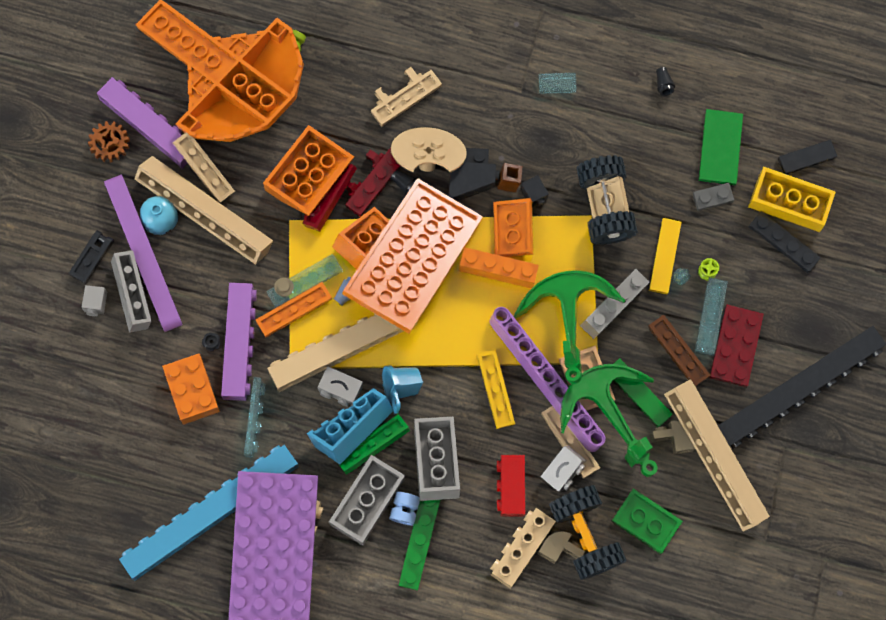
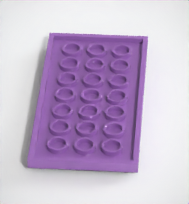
(273, 546)

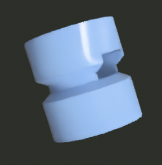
(408, 502)

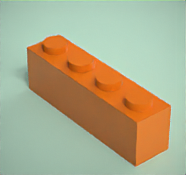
(498, 268)

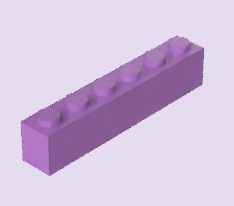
(142, 118)
(237, 341)

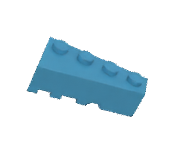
(351, 426)

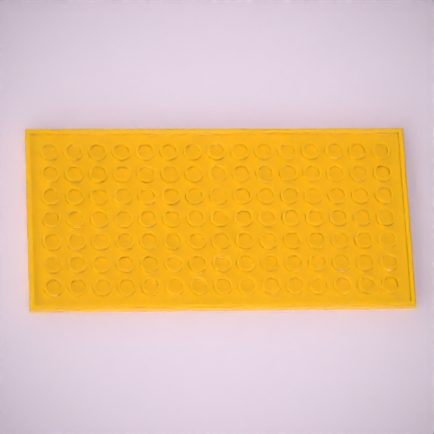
(459, 314)

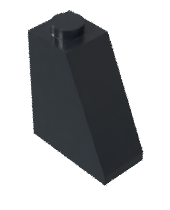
(472, 180)

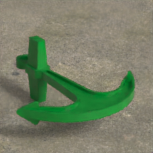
(568, 287)
(595, 387)

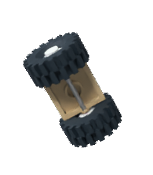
(607, 198)

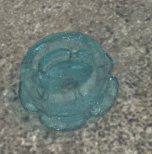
(681, 276)

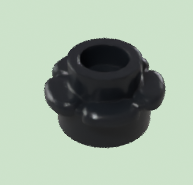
(216, 341)

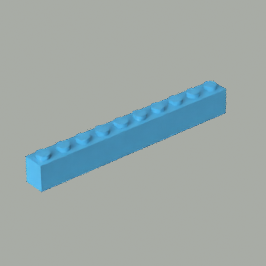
(199, 518)

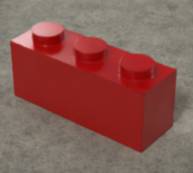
(511, 485)

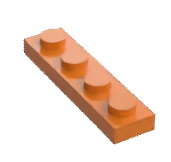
(293, 309)

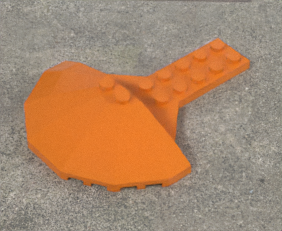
(233, 81)

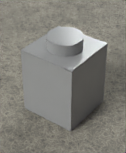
(94, 300)

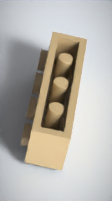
(523, 547)

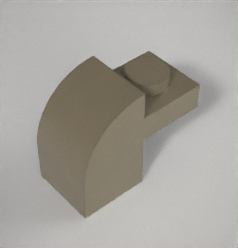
(677, 435)
(556, 544)

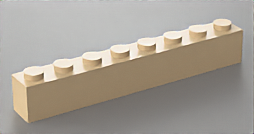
(204, 210)
(331, 351)
(717, 455)

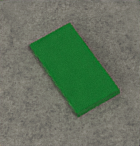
(720, 147)

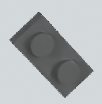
(713, 197)

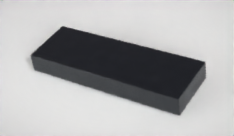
(807, 157)

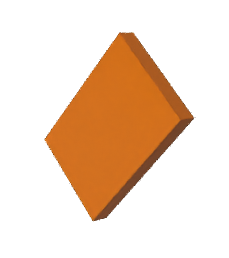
(513, 228)

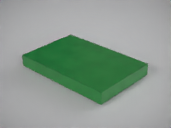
(647, 521)

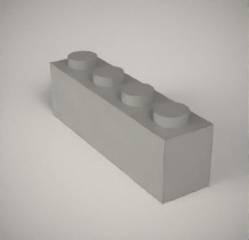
(131, 291)
(611, 308)

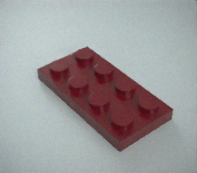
(736, 345)

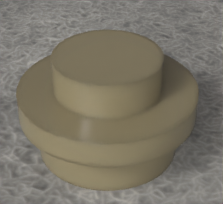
(284, 287)

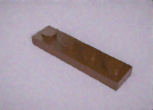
(678, 350)

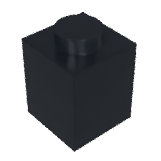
(535, 190)

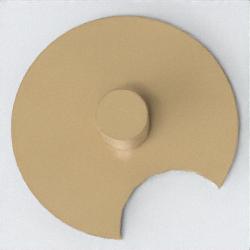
(427, 148)

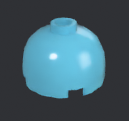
(158, 215)

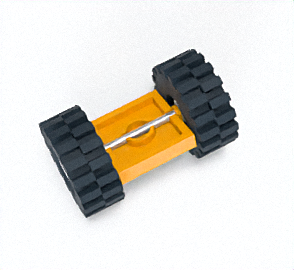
(574, 506)

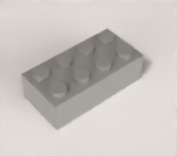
(436, 458)
(367, 500)

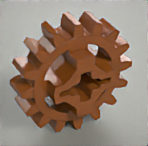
(114, 147)

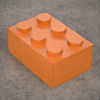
(191, 389)

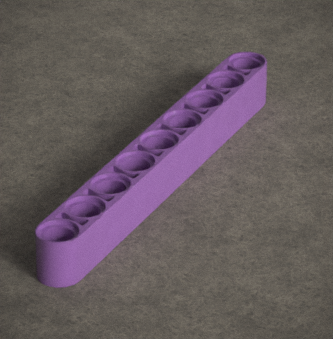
(143, 253)
(545, 369)

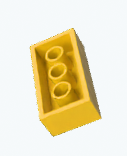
(791, 199)

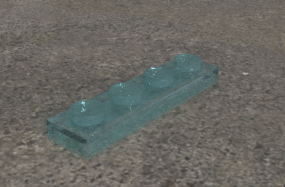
(308, 278)
(711, 316)
(254, 426)

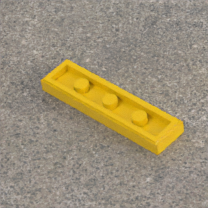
(665, 256)
(495, 389)

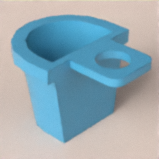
(400, 384)

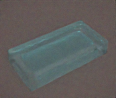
(557, 83)

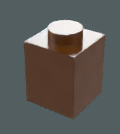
(510, 177)

